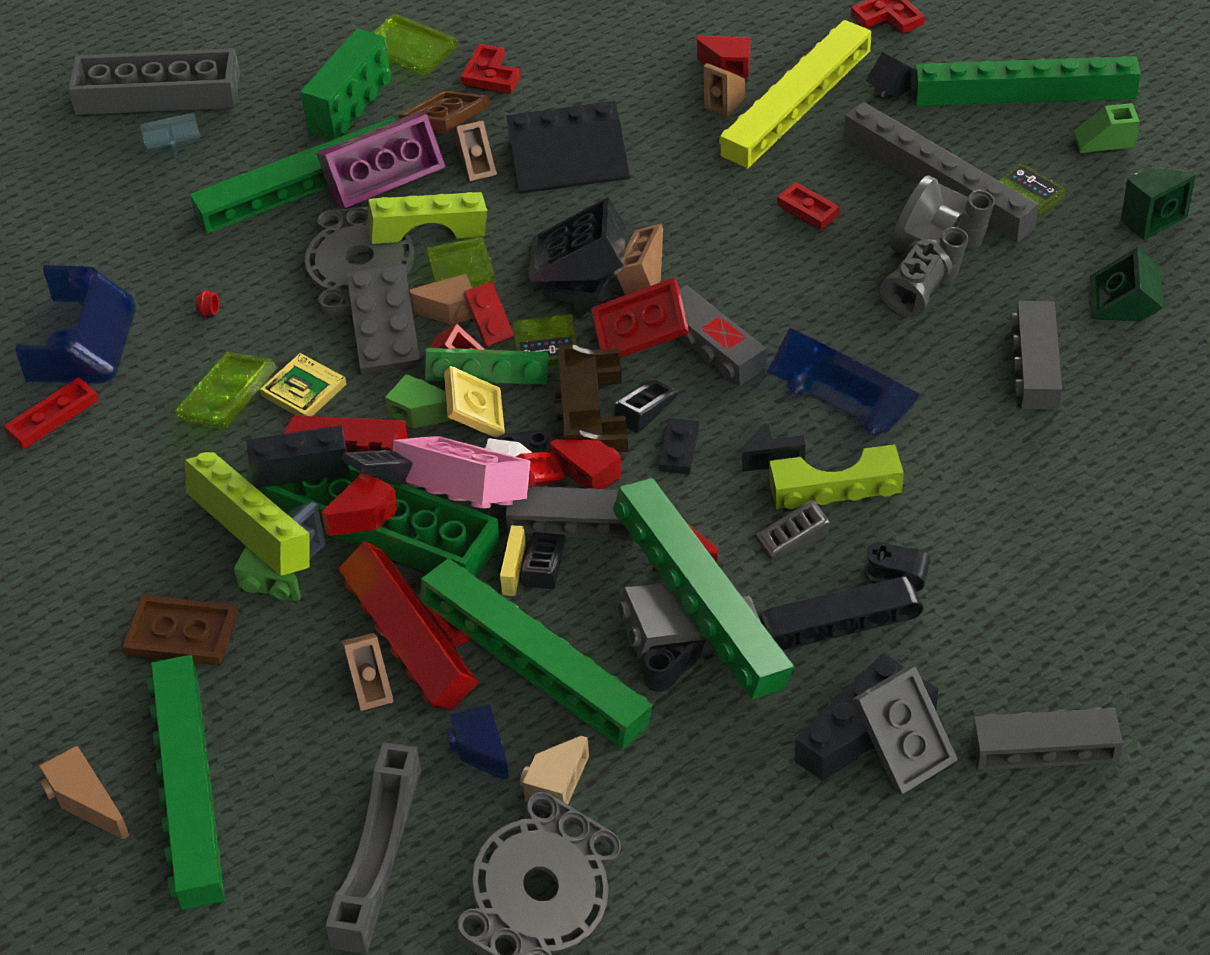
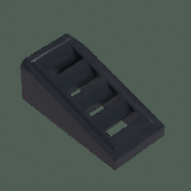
(637, 418)
(380, 464)
(538, 576)

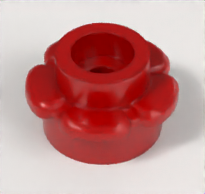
(207, 303)

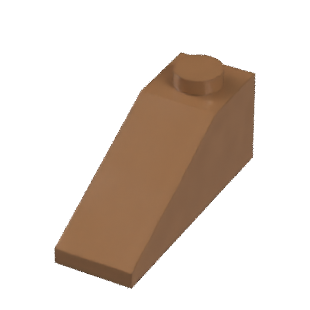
(642, 259)
(80, 791)

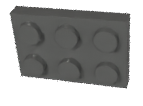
(905, 729)

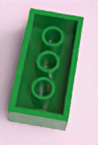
(346, 84)

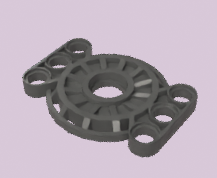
(337, 245)
(567, 859)

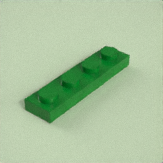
(489, 365)

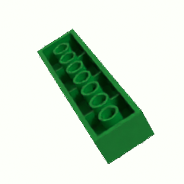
(420, 532)

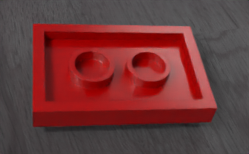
(641, 318)

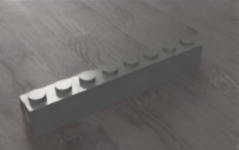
(918, 157)

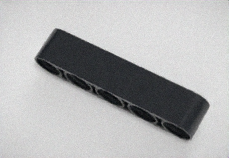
(842, 613)

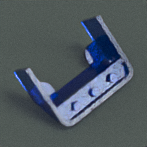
(100, 336)
(841, 381)

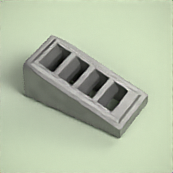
(800, 517)

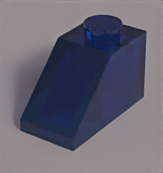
(478, 740)

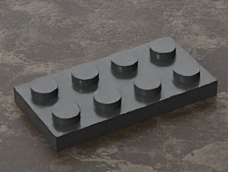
(383, 319)

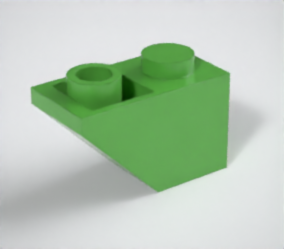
(1108, 129)
(417, 403)
(256, 576)

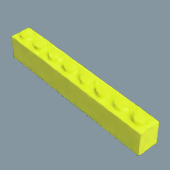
(795, 94)

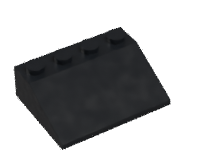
(567, 147)
(580, 246)

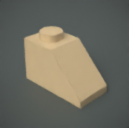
(556, 770)

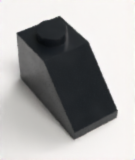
(891, 77)

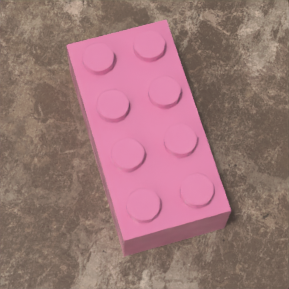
(464, 471)

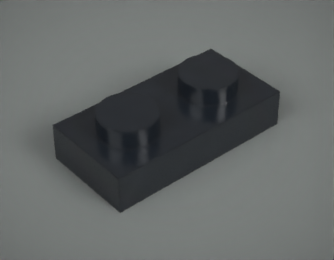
(679, 446)

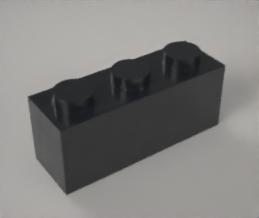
(297, 456)

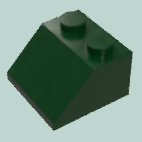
(1156, 200)
(1127, 288)

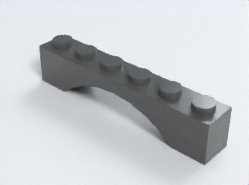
(362, 893)

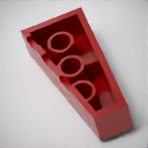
(358, 432)

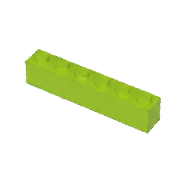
(247, 513)

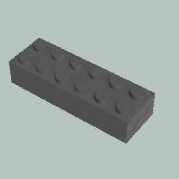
(154, 81)

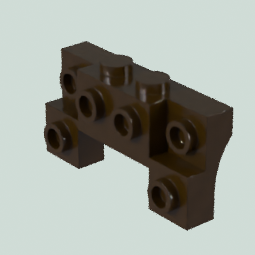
(578, 385)

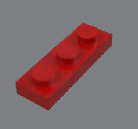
(51, 413)

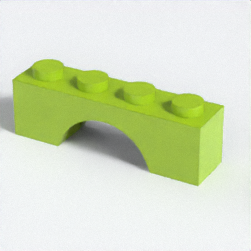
(395, 216)
(798, 483)

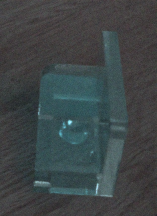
(170, 132)

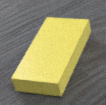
(513, 561)

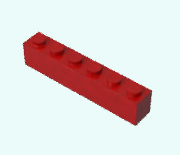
(407, 627)

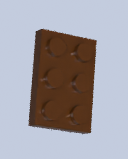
(449, 109)
(180, 628)

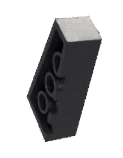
(838, 732)

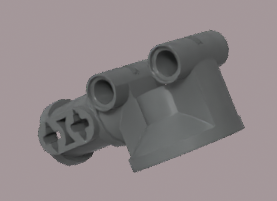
(933, 237)

